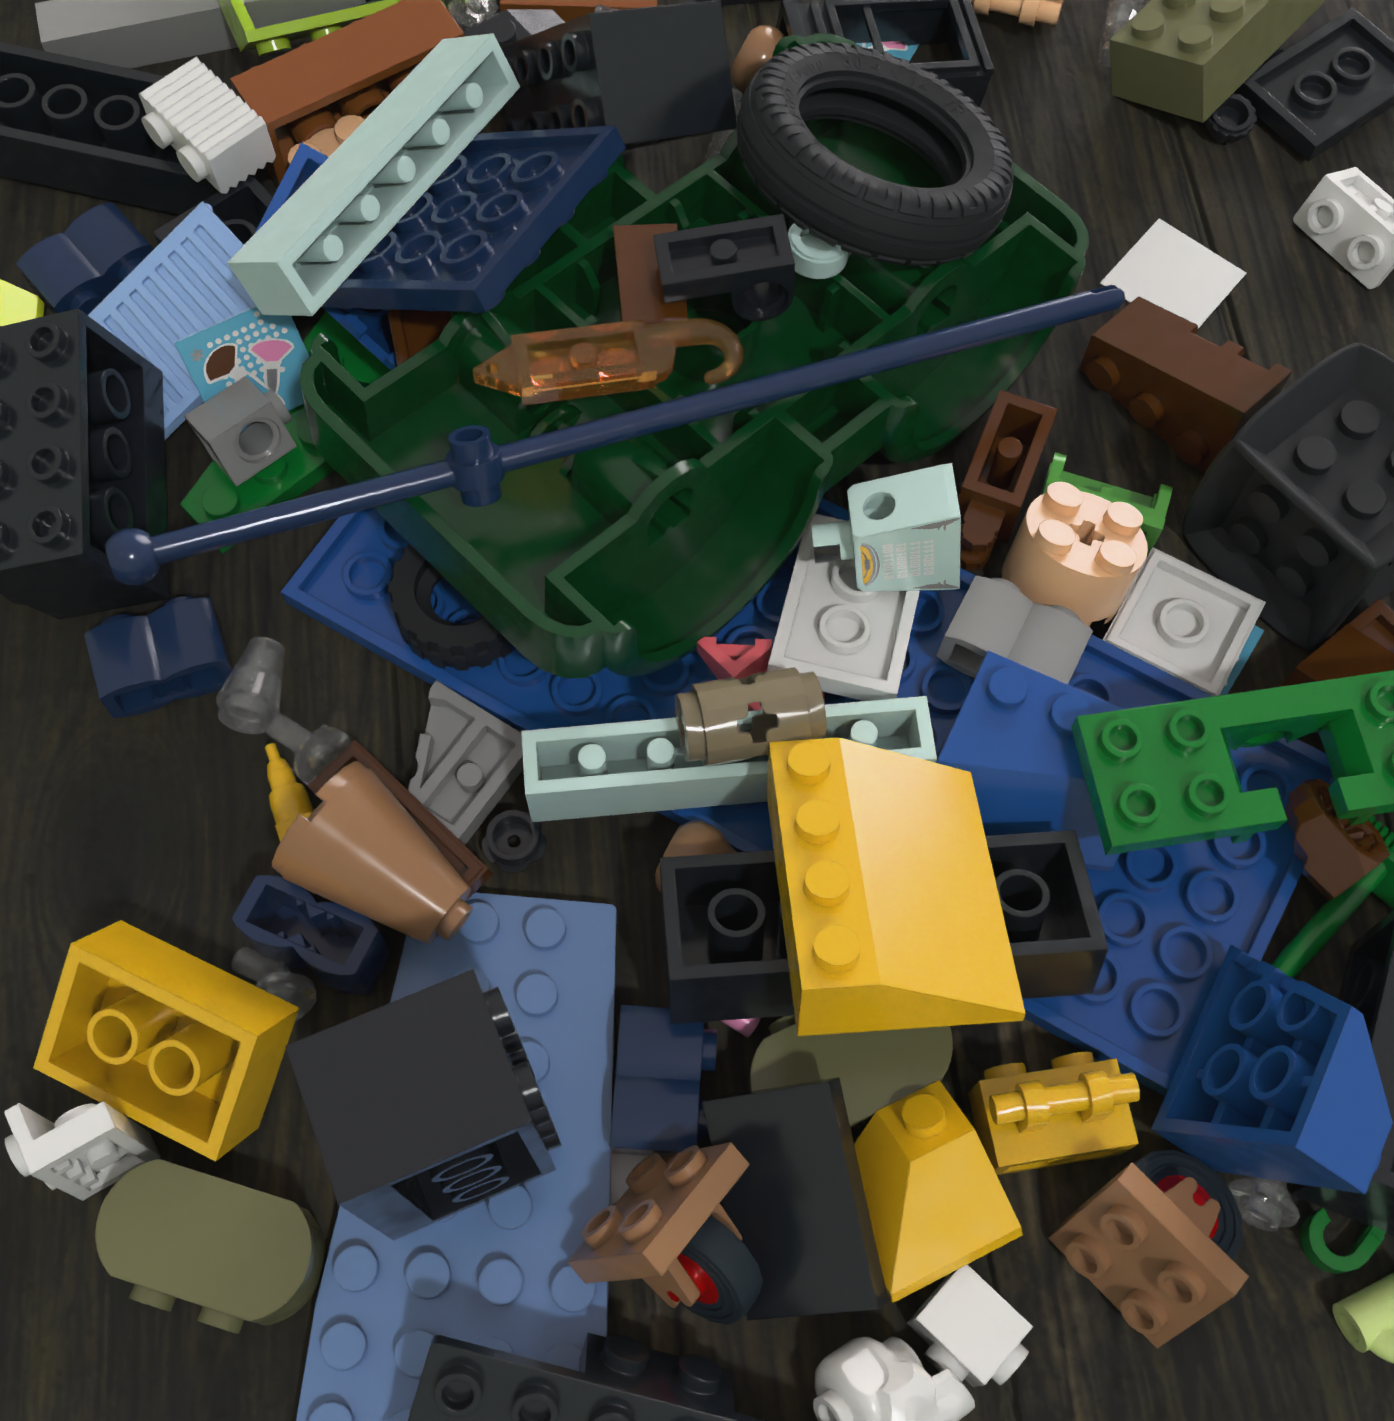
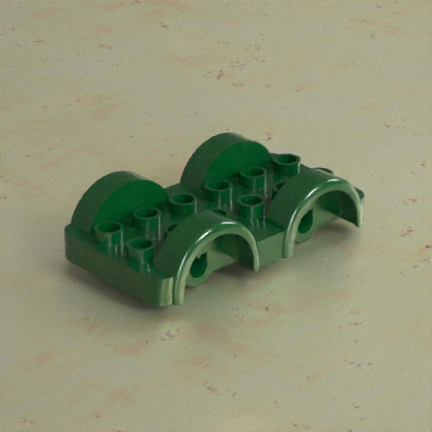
(676, 531)

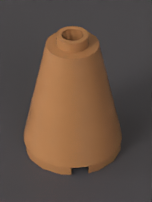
(374, 859)

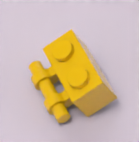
(1054, 1113)

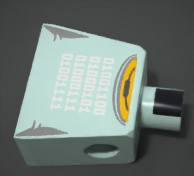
(898, 532)

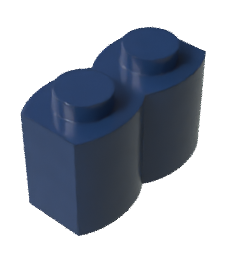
(85, 260)
(158, 656)
(322, 936)
(659, 1082)

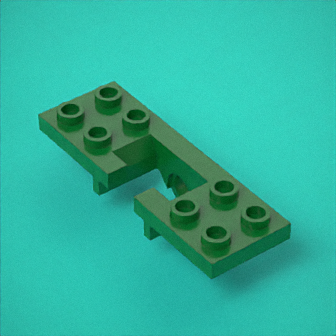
(1170, 774)

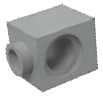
(223, 418)

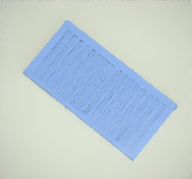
(173, 296)

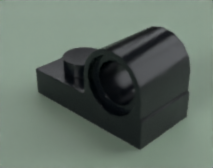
(735, 257)

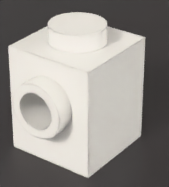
(971, 1329)

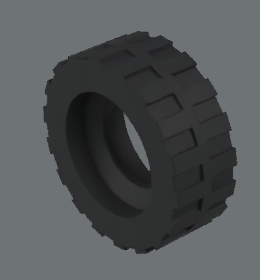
(431, 636)

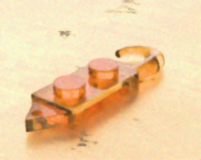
(603, 358)

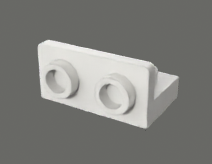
(1352, 224)
(79, 1151)

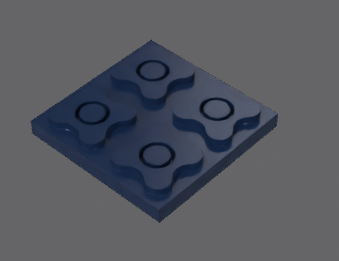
(481, 221)

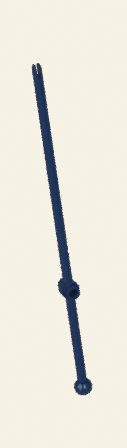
(479, 465)

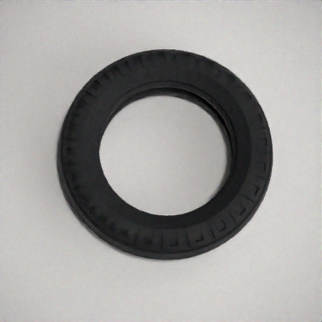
(851, 206)

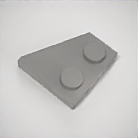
(464, 762)

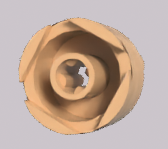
(1077, 552)

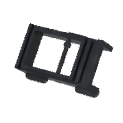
(905, 22)

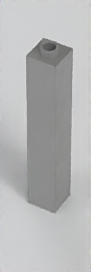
(157, 30)

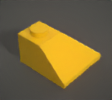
(930, 1191)

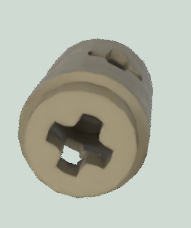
(710, 711)

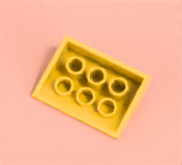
(885, 892)

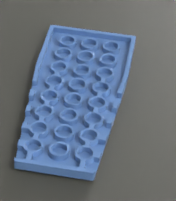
(502, 1265)

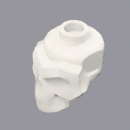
(885, 1384)

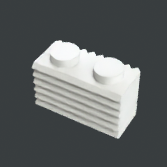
(207, 126)

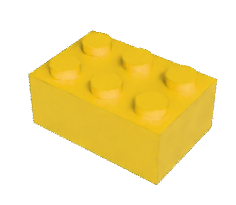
(165, 1038)

